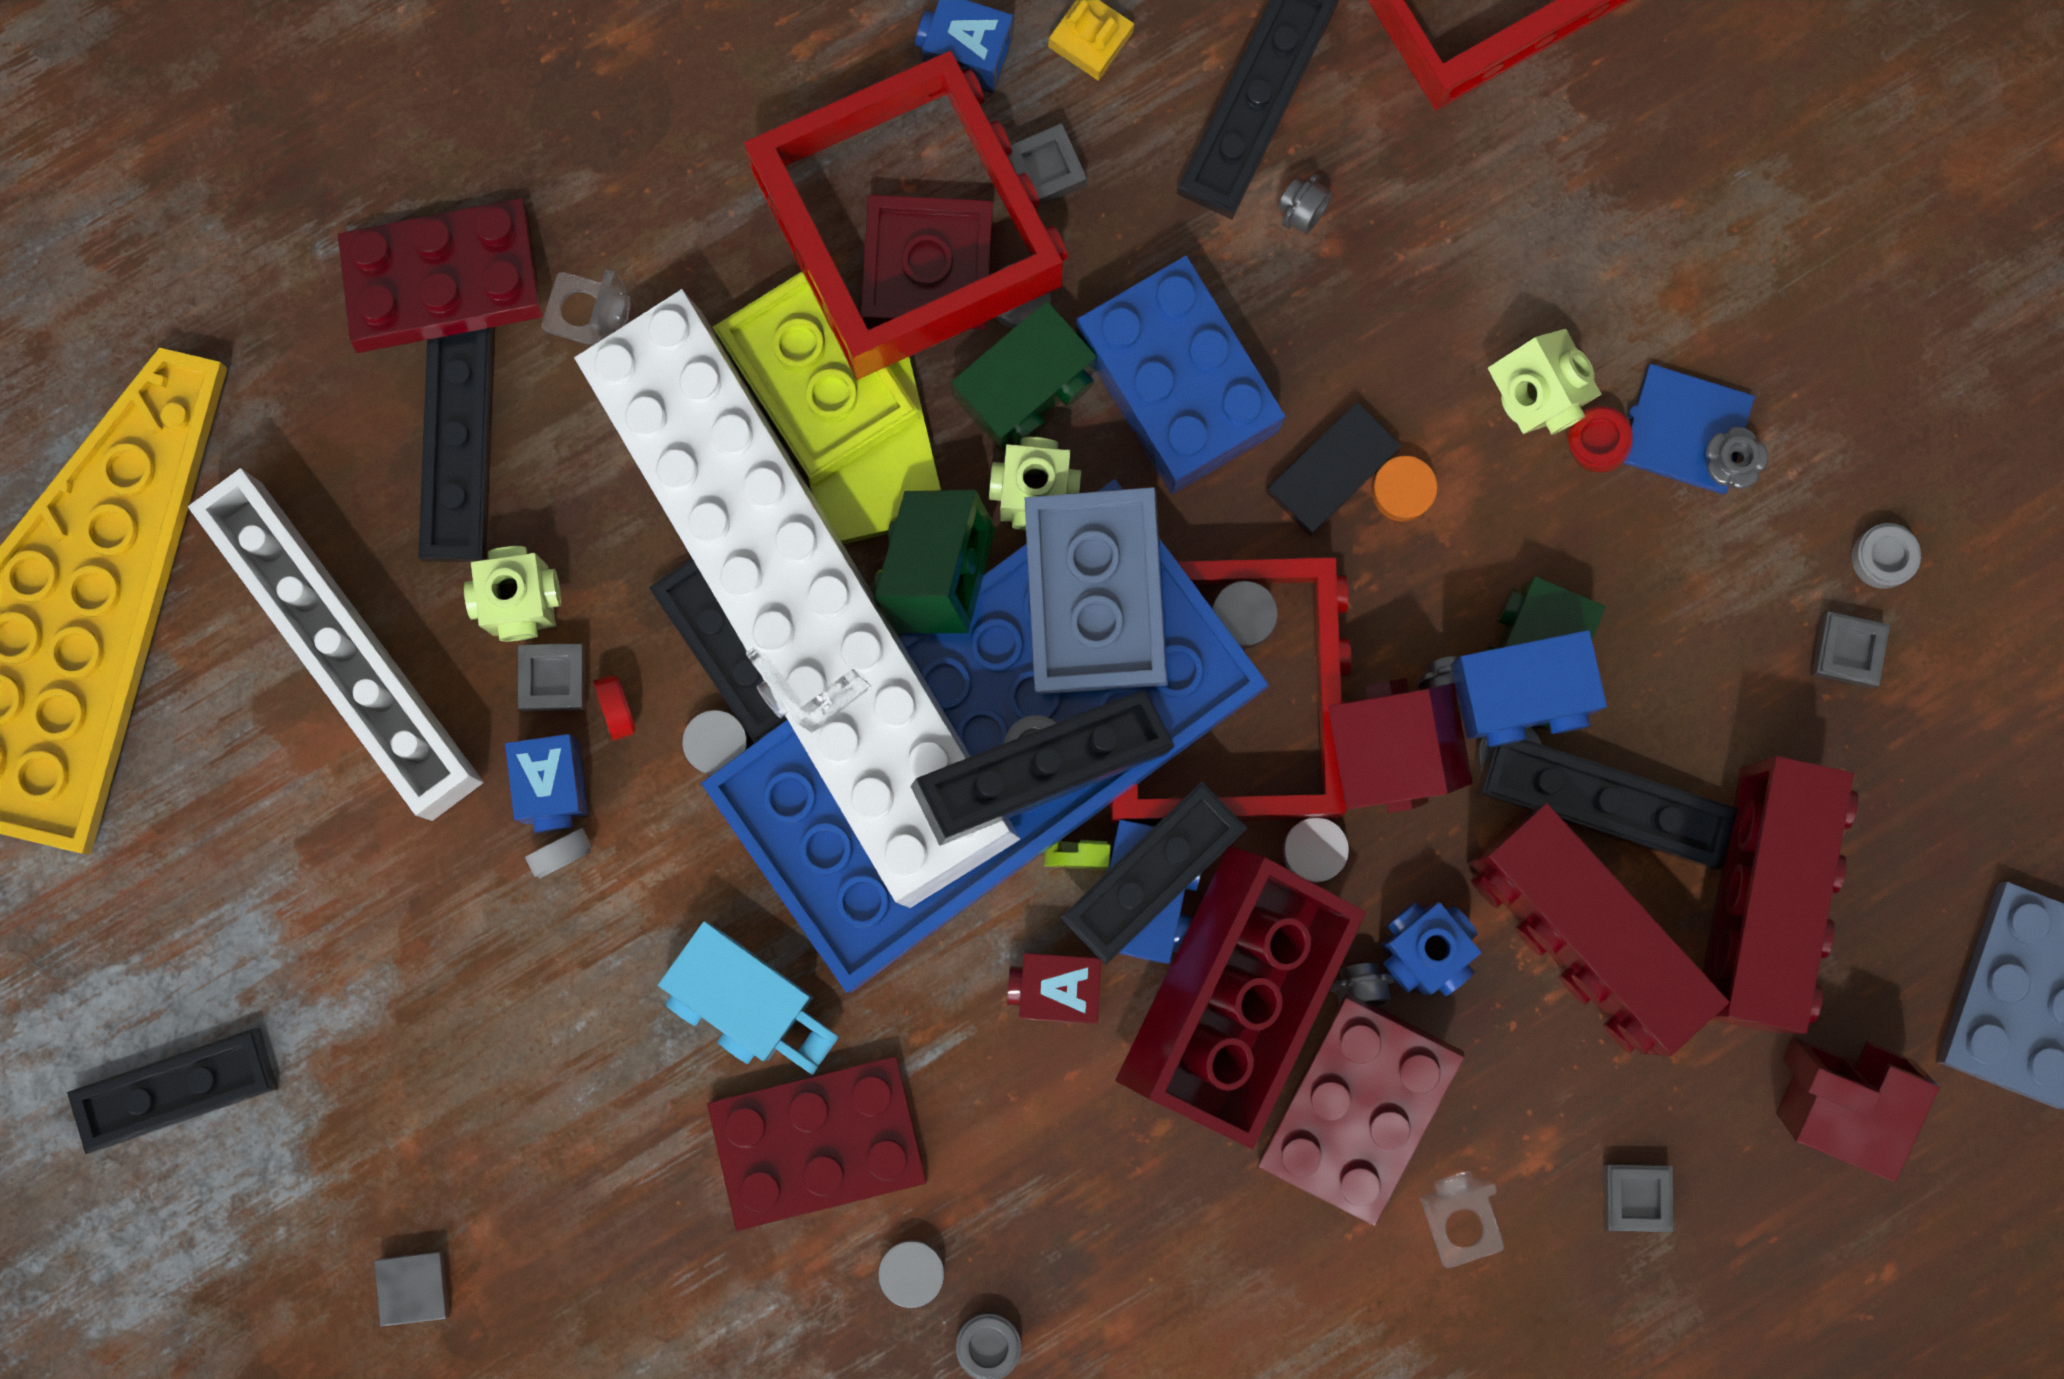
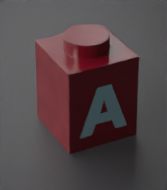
(1056, 988)

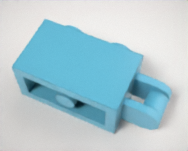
(743, 1000)

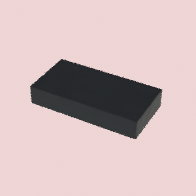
(1333, 469)

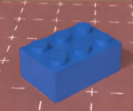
(1179, 375)

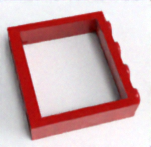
(1490, 58)
(948, 315)
(1332, 663)

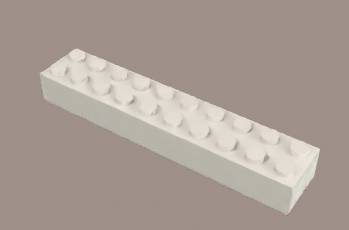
(786, 584)

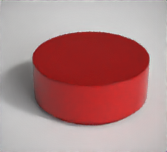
(1601, 439)
(614, 706)

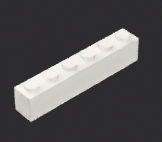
(336, 645)

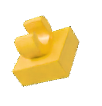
(1091, 36)

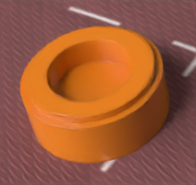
(1404, 488)

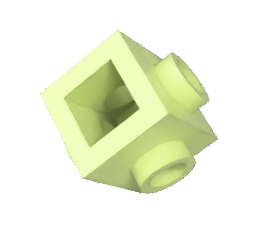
(1545, 383)
(1032, 457)
(531, 605)

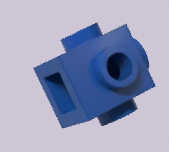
(1407, 953)

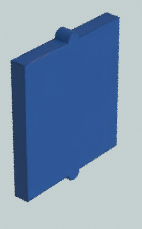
(1677, 420)

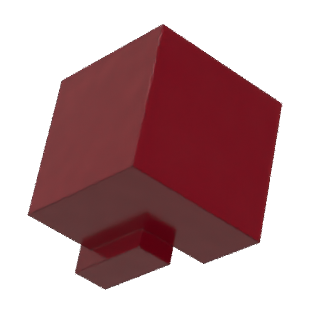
(1400, 745)
(1858, 1110)

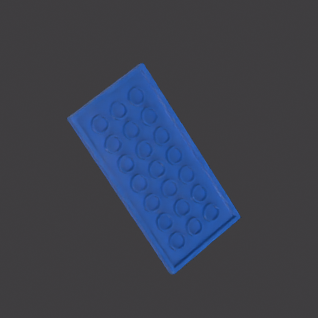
(984, 687)

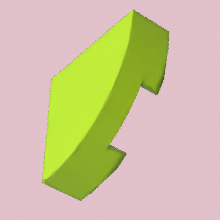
(1082, 855)

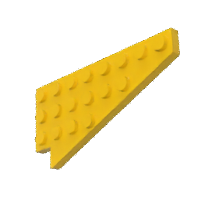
(85, 598)

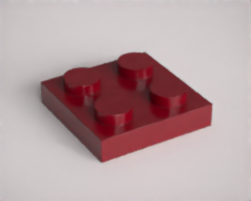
(921, 252)

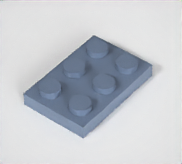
(1095, 591)
(2013, 999)

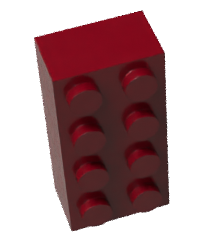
(1778, 893)
(1595, 934)
(1241, 996)

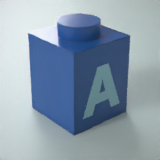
(973, 33)
(547, 782)

